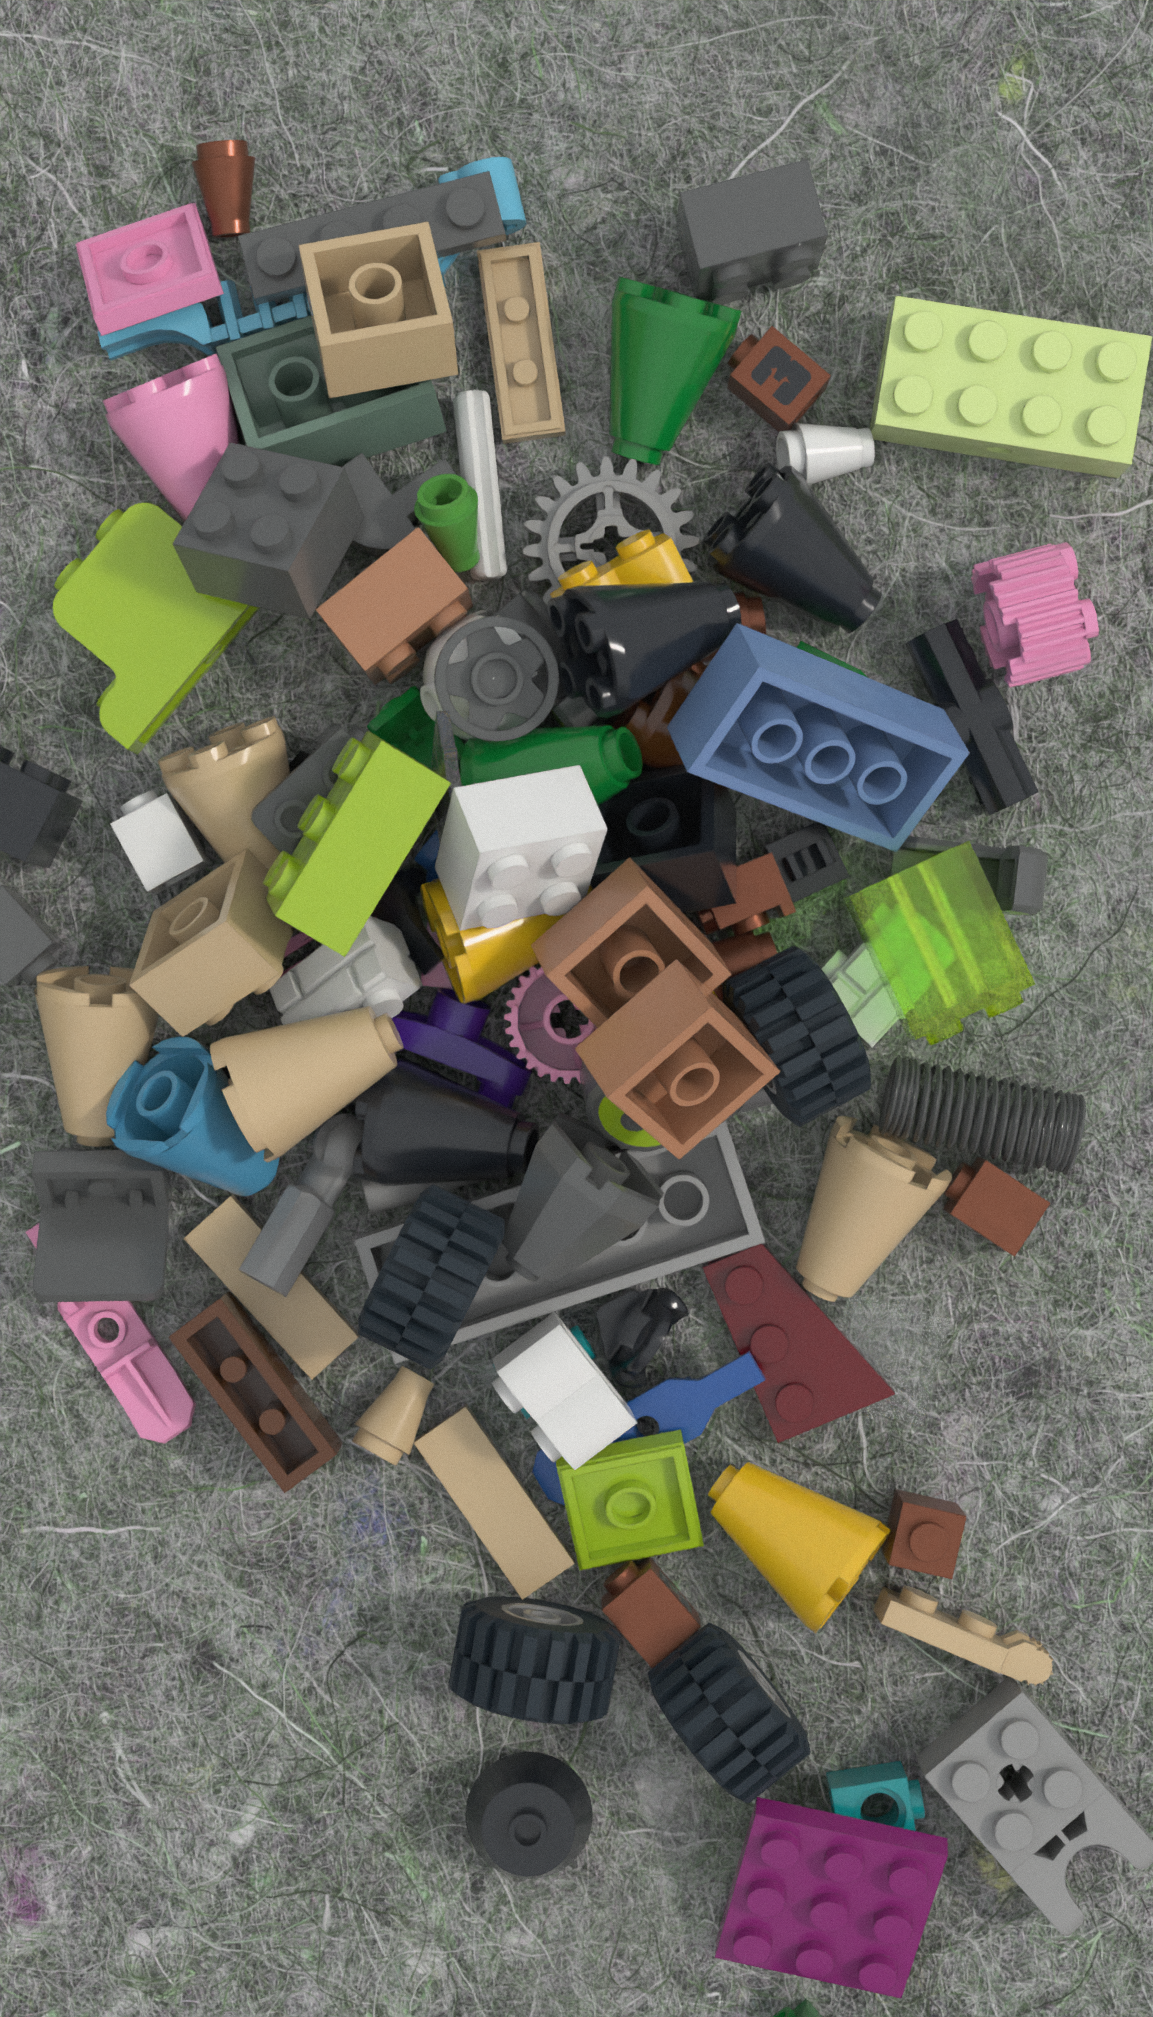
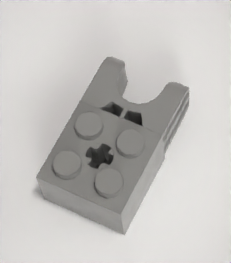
(1041, 1814)

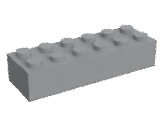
(698, 1219)

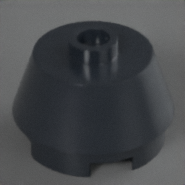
(529, 1815)

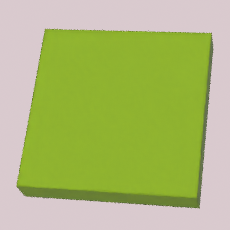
(631, 1501)

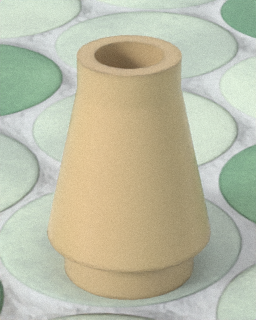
(394, 1417)

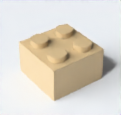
(379, 309)
(211, 946)

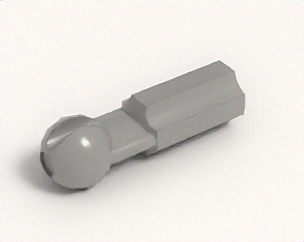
(305, 1206)

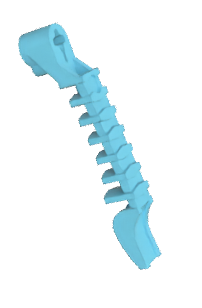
(194, 328)

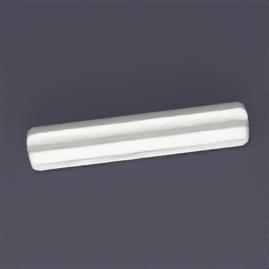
(479, 469)

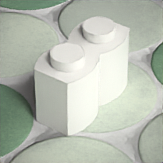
(562, 1392)

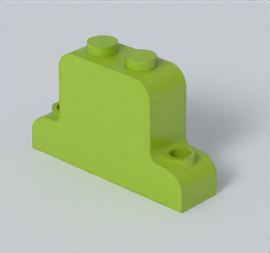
(143, 621)

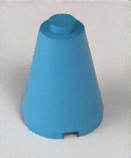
(181, 1121)

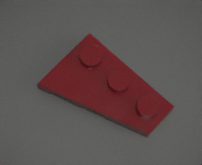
(806, 1359)

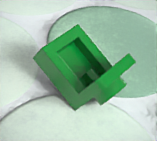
(409, 727)

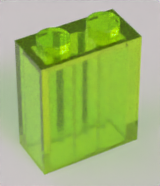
(940, 944)

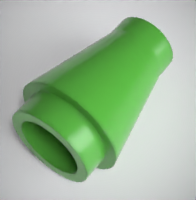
(450, 518)

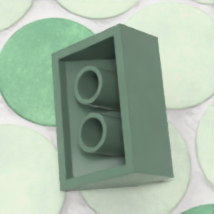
(287, 408)

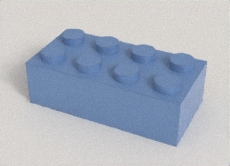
(816, 739)

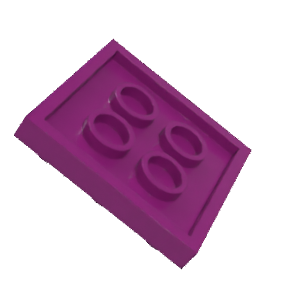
(830, 1897)

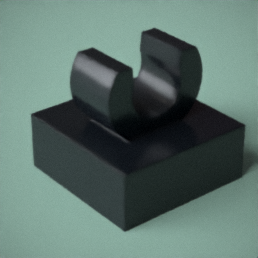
(808, 861)

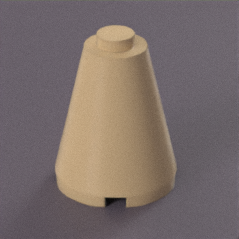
(91, 1036)
(303, 1073)
(863, 1207)

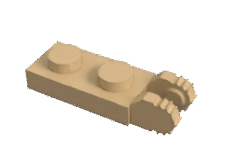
(967, 1637)

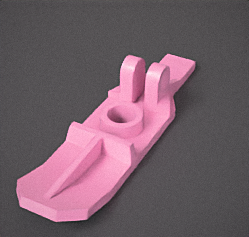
(132, 1365)

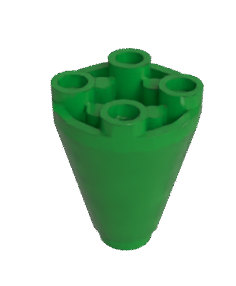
(661, 364)
(604, 753)

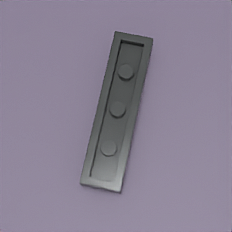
(459, 213)

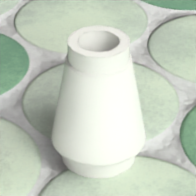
(824, 450)

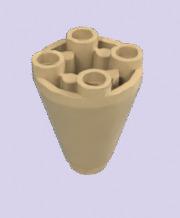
(226, 782)

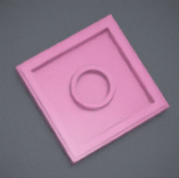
(148, 269)

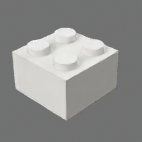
(519, 847)

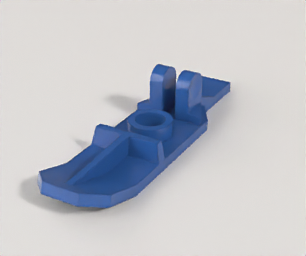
(675, 1406)

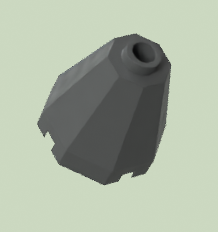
(575, 1201)

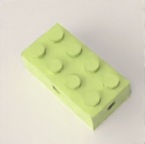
(1010, 387)

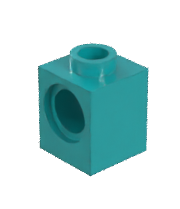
(852, 1786)

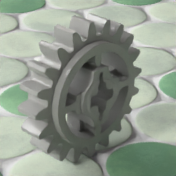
(607, 490)

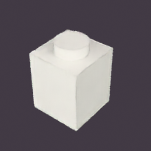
(159, 841)

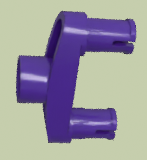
(455, 1038)

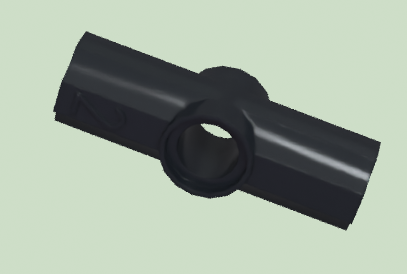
(977, 713)

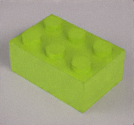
(353, 841)

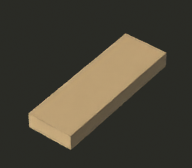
(521, 343)
(302, 1321)
(494, 1501)

